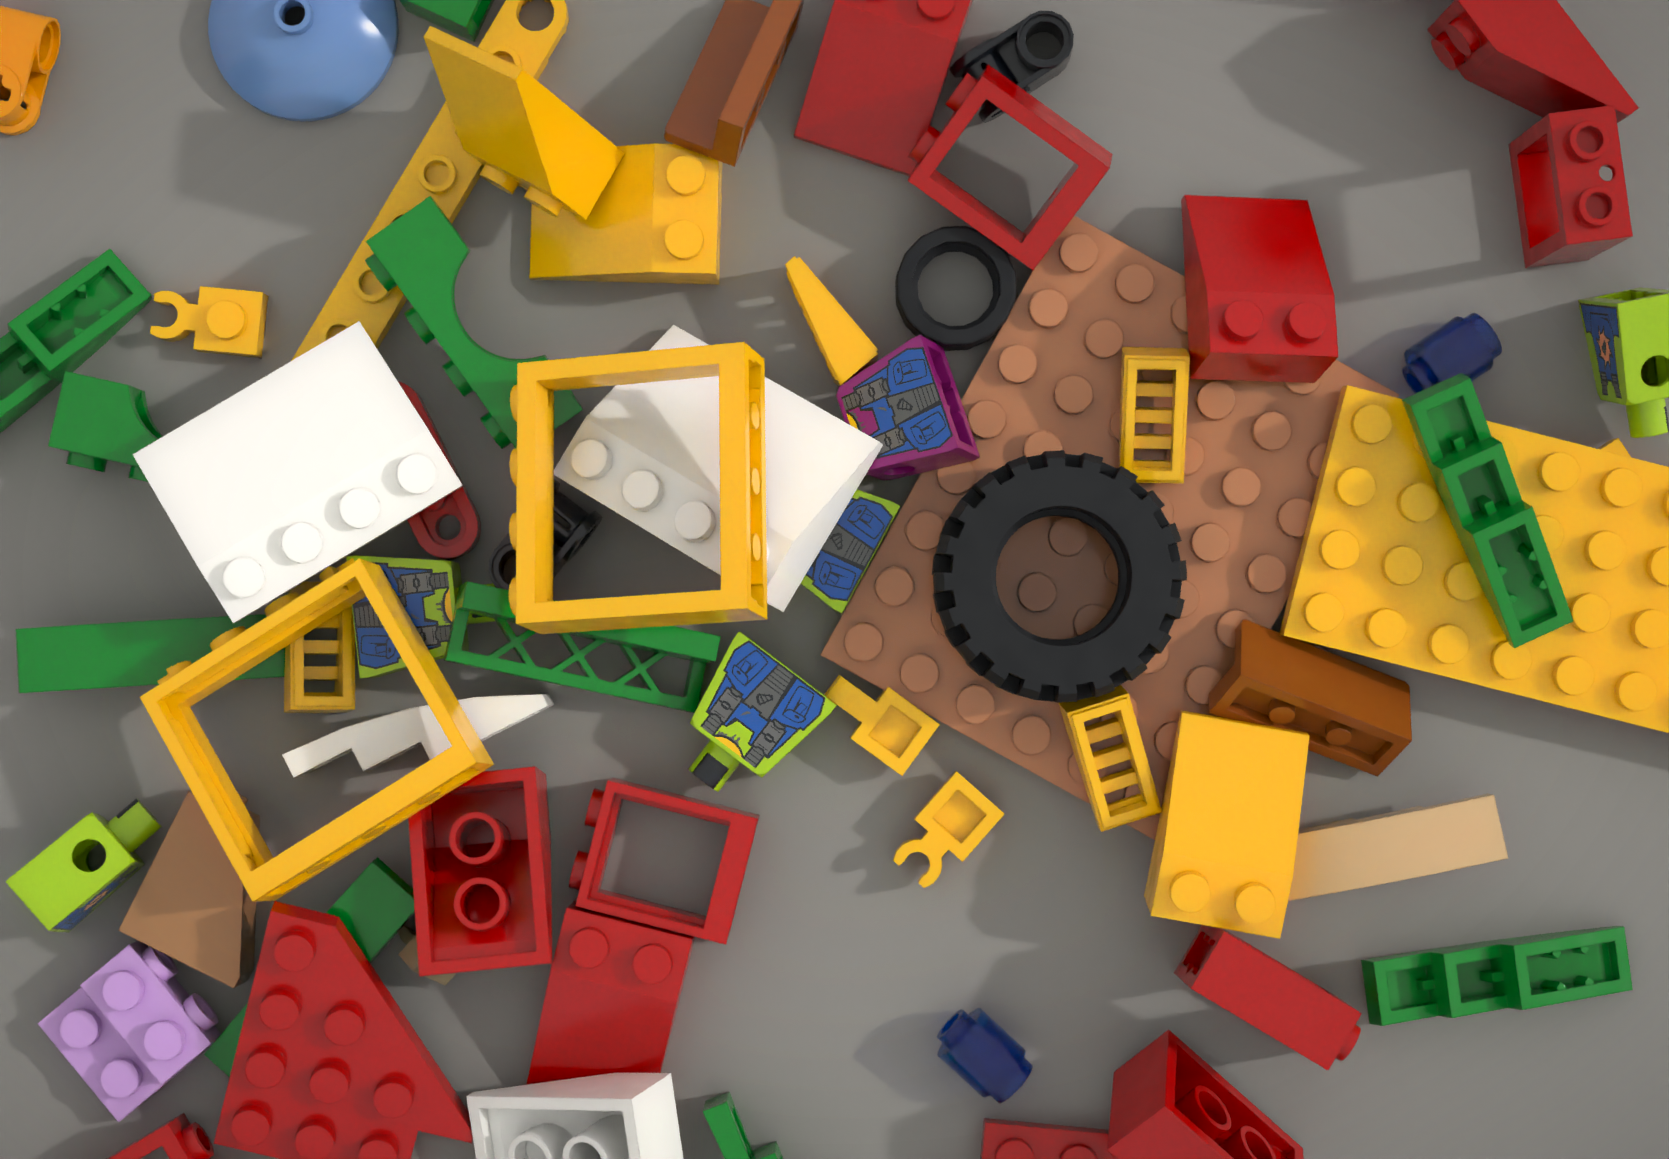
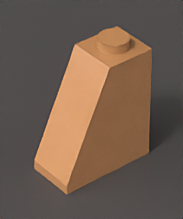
(196, 902)

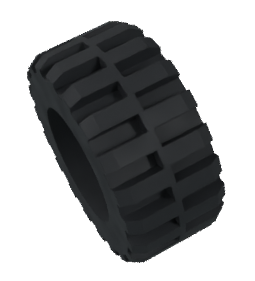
(1145, 559)

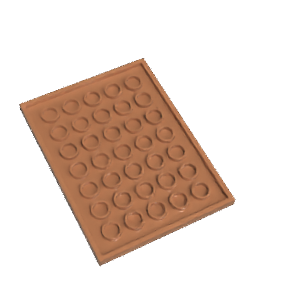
(1056, 388)

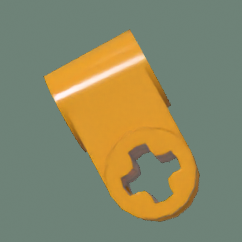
(26, 58)

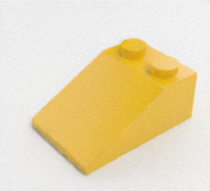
(521, 129)
(647, 226)
(1228, 825)

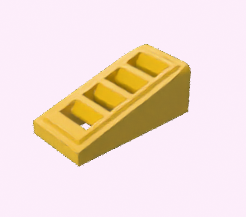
(835, 332)
(1154, 359)
(343, 672)
(1132, 749)

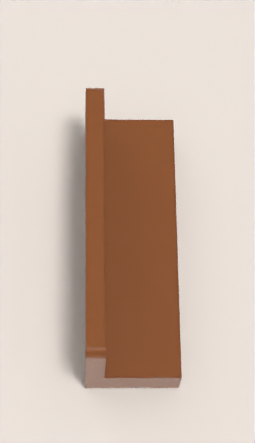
(733, 77)
(1292, 685)

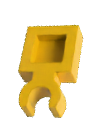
(222, 321)
(954, 821)

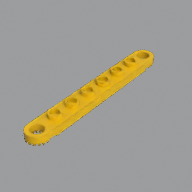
(436, 170)

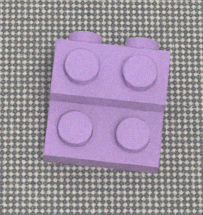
(131, 1028)

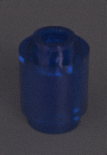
(1454, 348)
(983, 1054)

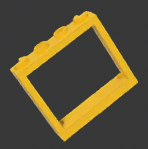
(741, 490)
(242, 649)

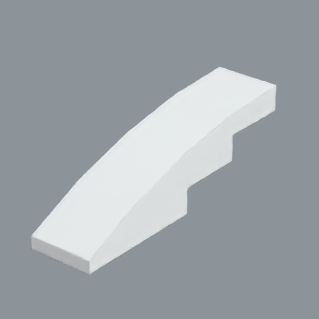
(399, 732)

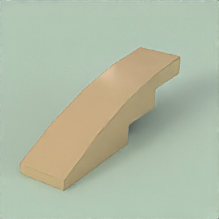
(1397, 846)

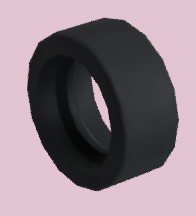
(955, 240)

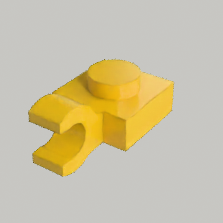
(887, 727)

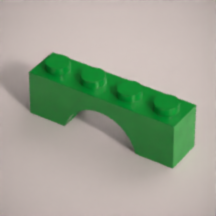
(423, 259)
(102, 423)

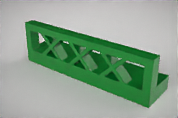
(663, 641)

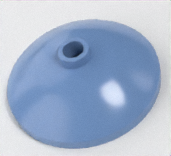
(305, 68)

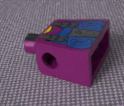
(911, 409)

